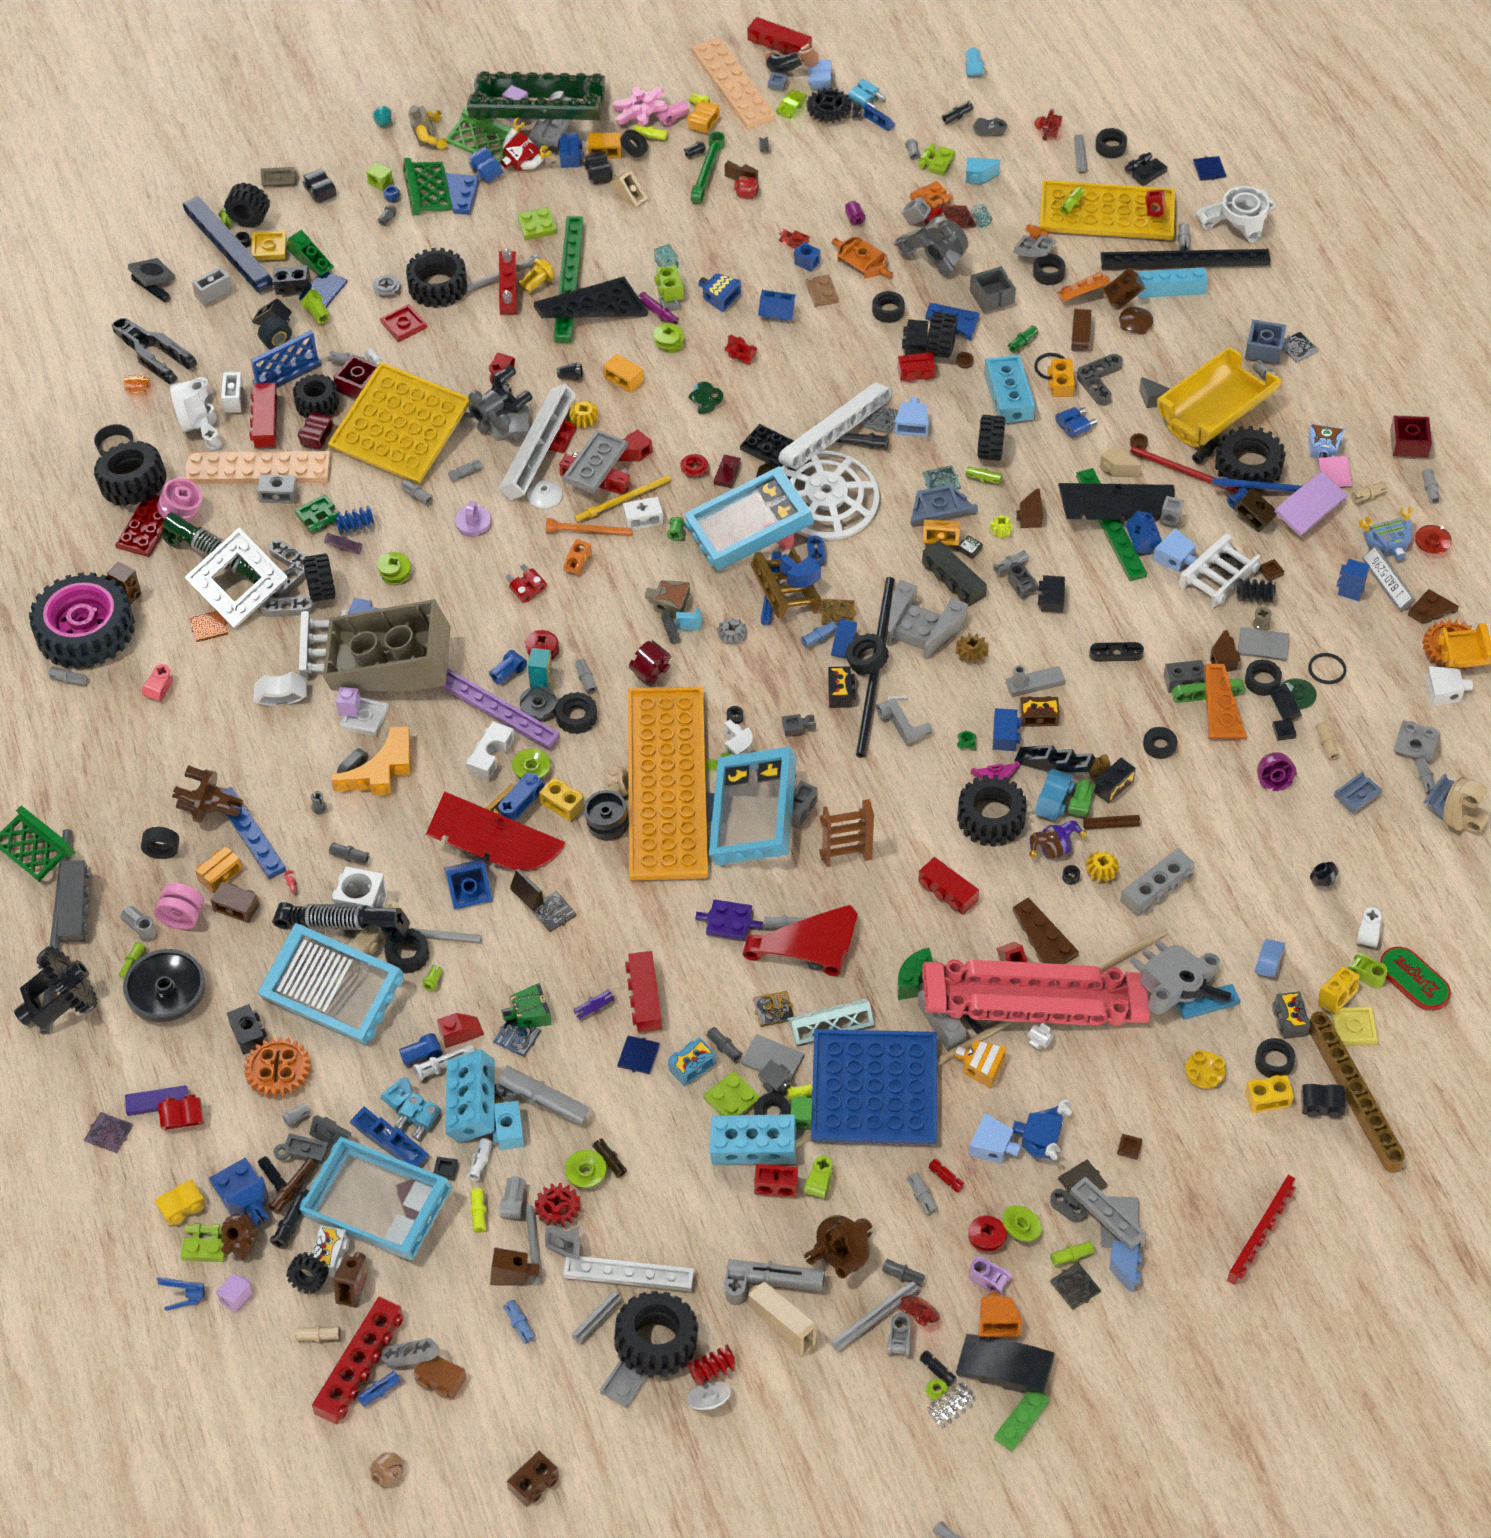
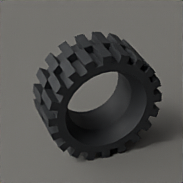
(432, 264)
(991, 829)

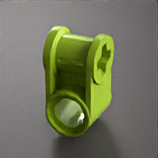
(1368, 970)
(819, 1180)

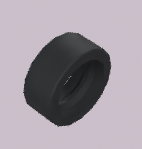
(1111, 151)
(1049, 278)
(884, 315)
(1262, 666)
(157, 850)
(1277, 1045)

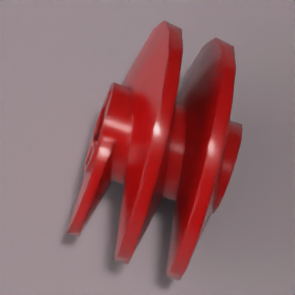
(542, 640)
(978, 1233)

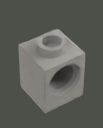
(916, 211)
(1172, 511)

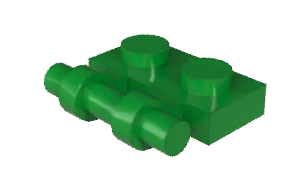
(315, 509)

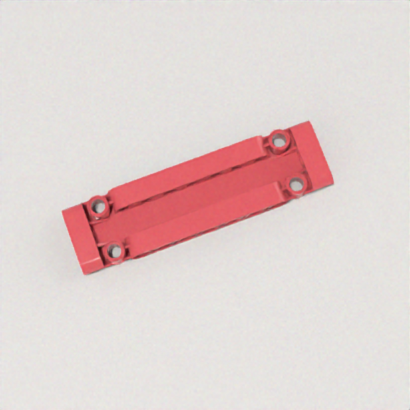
(1034, 992)

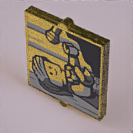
(773, 1008)

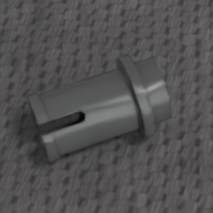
(390, 211)
(318, 805)

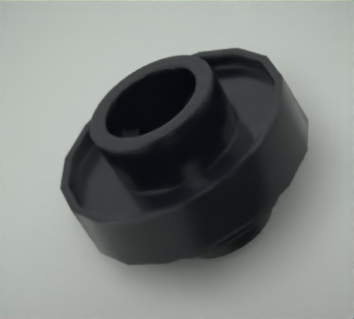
(1324, 874)

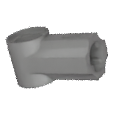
(139, 923)
(512, 1203)

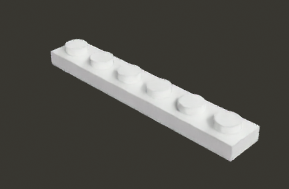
(629, 1273)

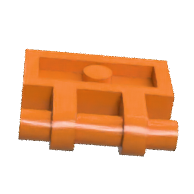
(933, 194)

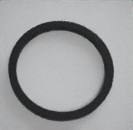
(1042, 356)
(1327, 681)

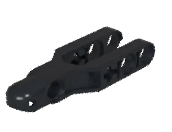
(140, 339)

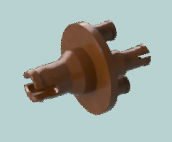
(206, 797)
(842, 1244)

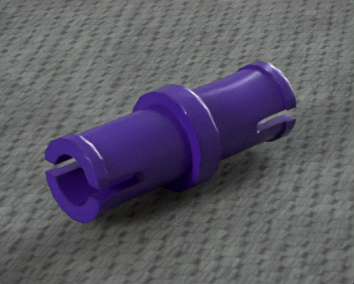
(594, 1004)

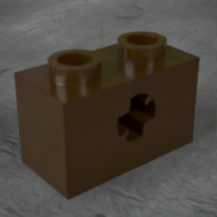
(1255, 510)

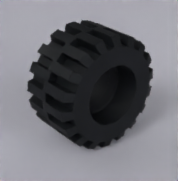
(247, 205)
(942, 334)
(315, 395)
(991, 437)
(319, 577)

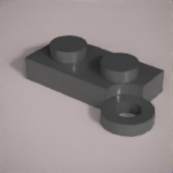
(302, 1148)

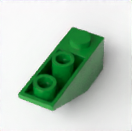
(307, 253)

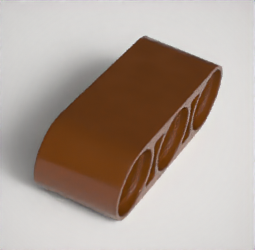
(1081, 329)

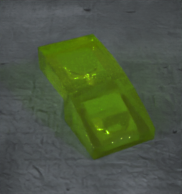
(790, 103)

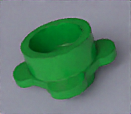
(964, 737)

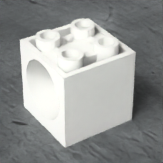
(360, 882)

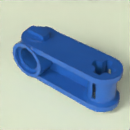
(521, 796)

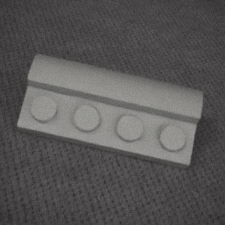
(549, 130)

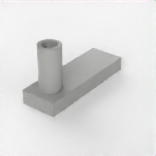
(1035, 681)

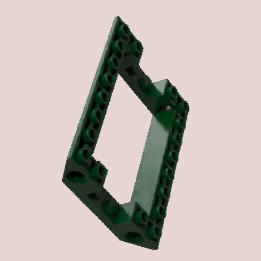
(541, 86)

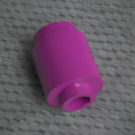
(854, 213)

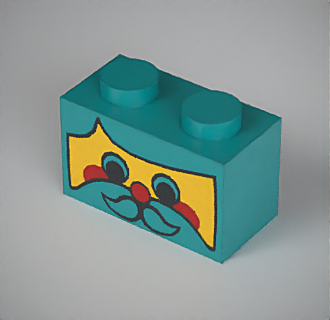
(539, 668)

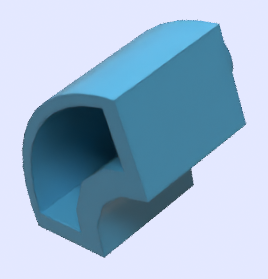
(1054, 794)

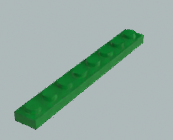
(1117, 536)

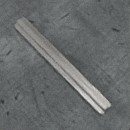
(873, 1317)

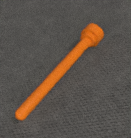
(553, 525)

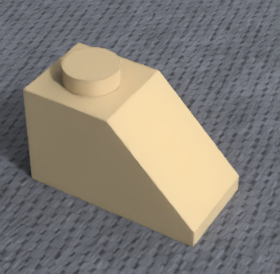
(629, 188)
(1119, 463)

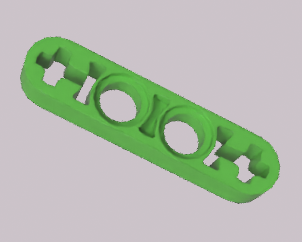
(1189, 693)

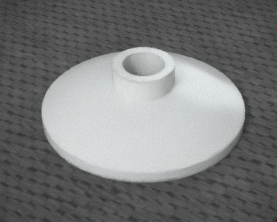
(544, 494)
(708, 1396)

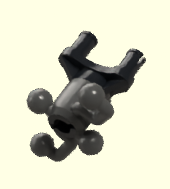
(498, 397)

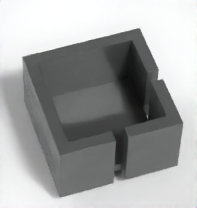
(992, 289)

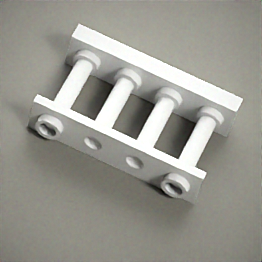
(1212, 555)
(308, 638)

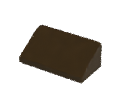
(526, 890)

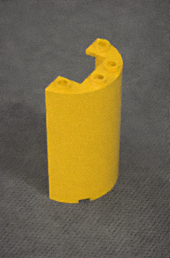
(1213, 398)

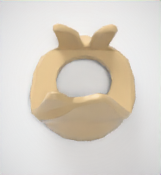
(620, 783)

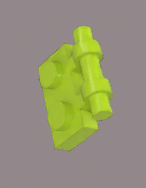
(941, 159)
(202, 1248)

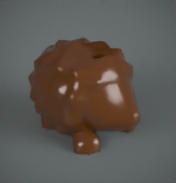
(238, 1235)

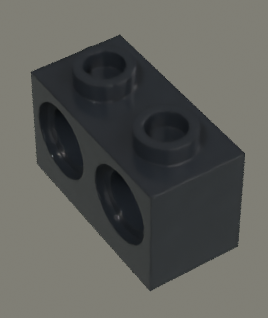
(291, 280)

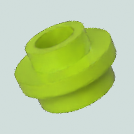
(933, 1395)

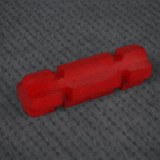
(946, 1175)

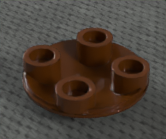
(1136, 320)

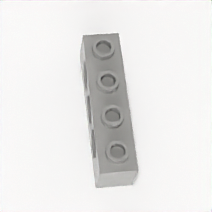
(1161, 873)

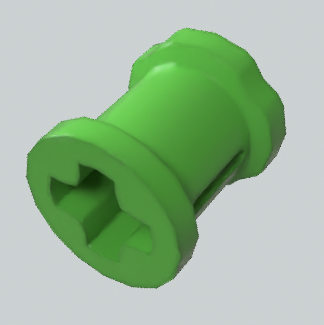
(675, 532)

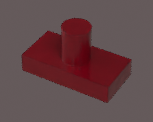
(727, 471)

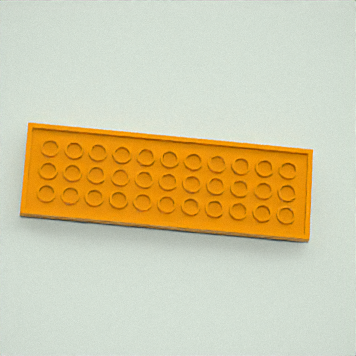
(667, 784)

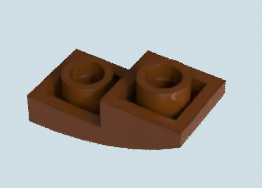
(734, 171)

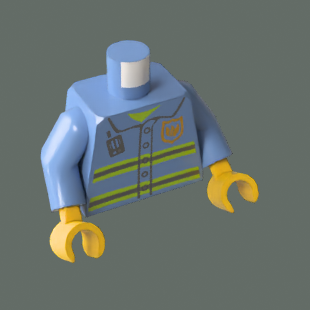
(1390, 536)

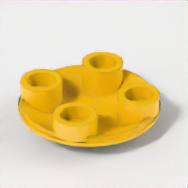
(1205, 1069)

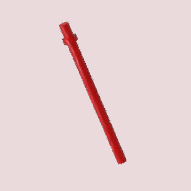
(1142, 453)

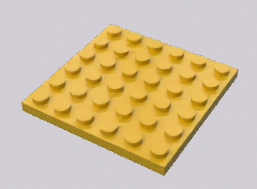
(399, 423)

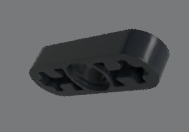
(1122, 646)

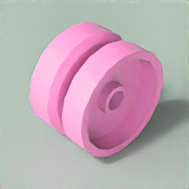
(181, 498)
(179, 906)

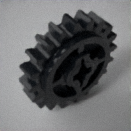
(828, 105)

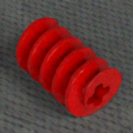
(712, 1365)

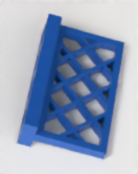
(290, 369)

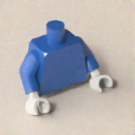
(1043, 1131)

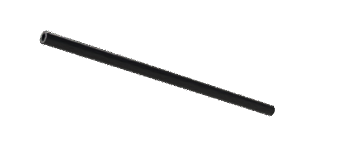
(873, 678)

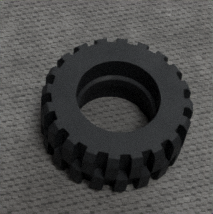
(130, 473)
(661, 1310)

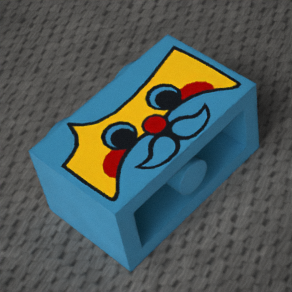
(691, 1061)

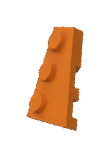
(1090, 283)

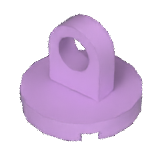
(472, 520)

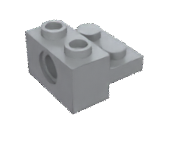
(1405, 741)

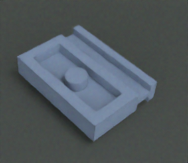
(1358, 792)
(1438, 795)

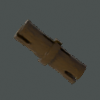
(610, 1157)

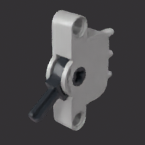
(1178, 977)

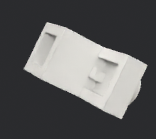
(740, 741)

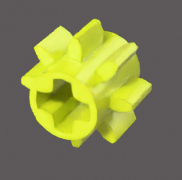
(1001, 526)

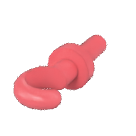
(290, 881)

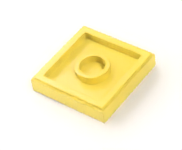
(1355, 1026)

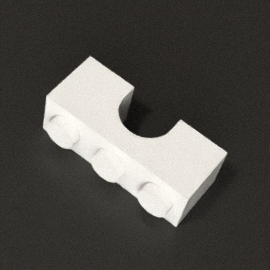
(495, 738)

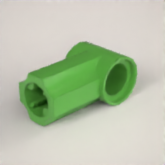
(1081, 801)

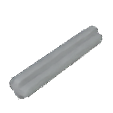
(1080, 153)
(596, 1317)

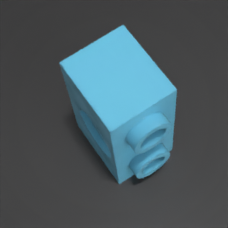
(510, 1136)

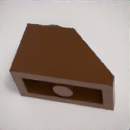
(1030, 511)

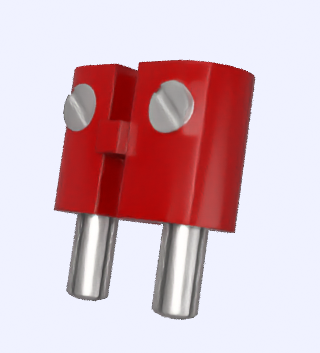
(526, 585)

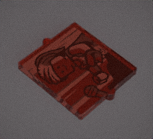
(959, 215)

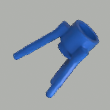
(193, 1291)

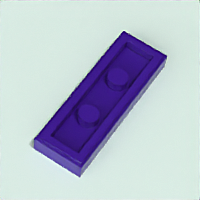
(148, 1101)

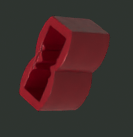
(316, 430)

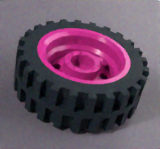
(86, 633)

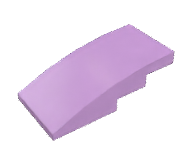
(1311, 503)

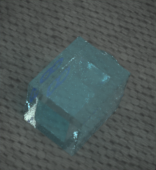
(665, 256)

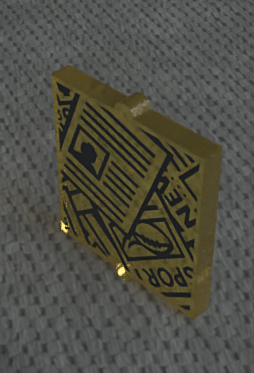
(836, 609)

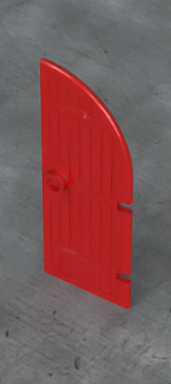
(484, 831)

